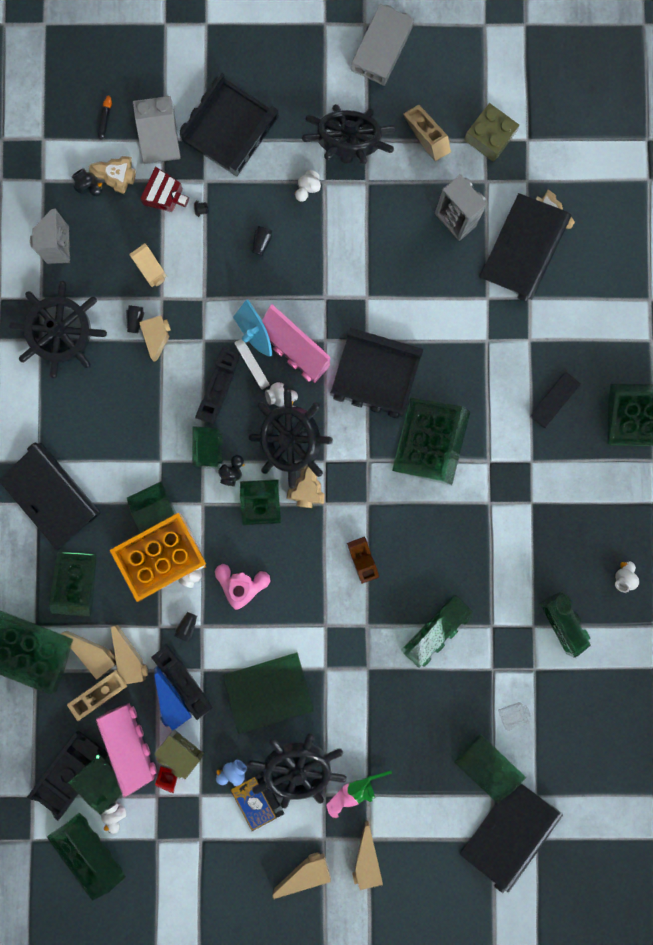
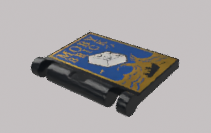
(256, 808)

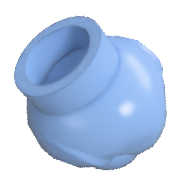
(232, 772)

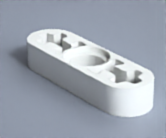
(252, 364)

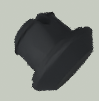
(200, 208)

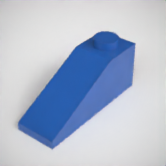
(171, 704)

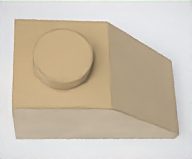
(155, 335)

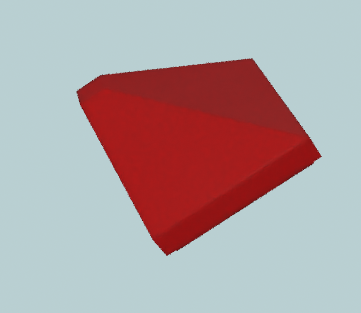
(166, 779)

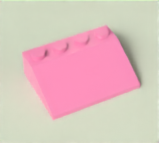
(295, 345)
(127, 748)

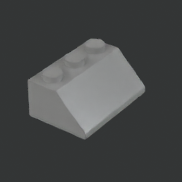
(51, 238)

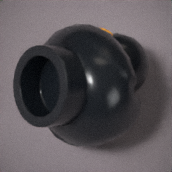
(86, 180)
(229, 474)

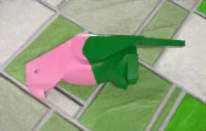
(353, 794)

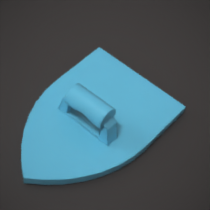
(253, 328)

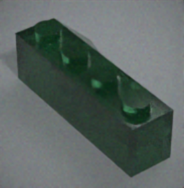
(436, 631)

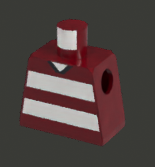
(163, 192)

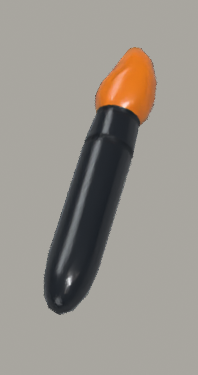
(104, 117)

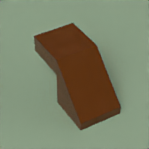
(363, 560)

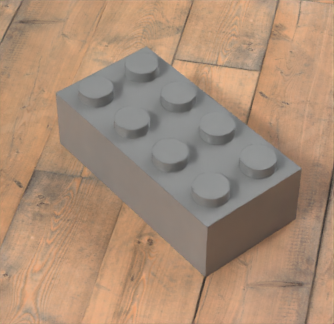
(460, 207)

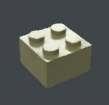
(491, 132)
(179, 755)

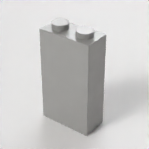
(382, 44)

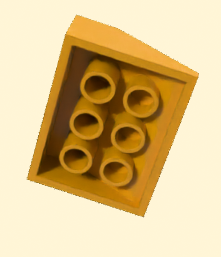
(158, 556)

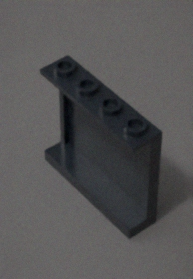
(228, 125)
(376, 373)

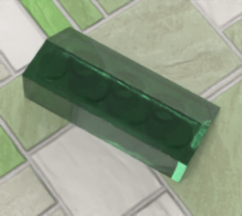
(86, 856)

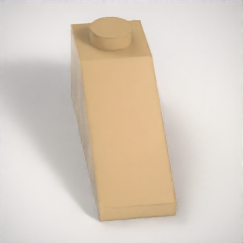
(428, 133)
(148, 265)
(94, 656)
(128, 661)
(97, 695)
(366, 866)
(308, 874)

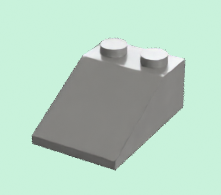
(157, 129)

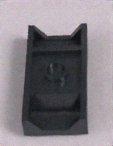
(54, 787)

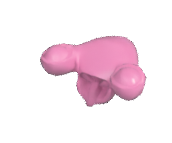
(239, 587)

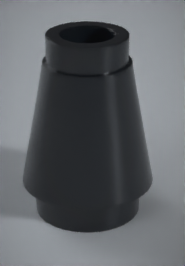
(261, 240)
(134, 316)
(186, 627)

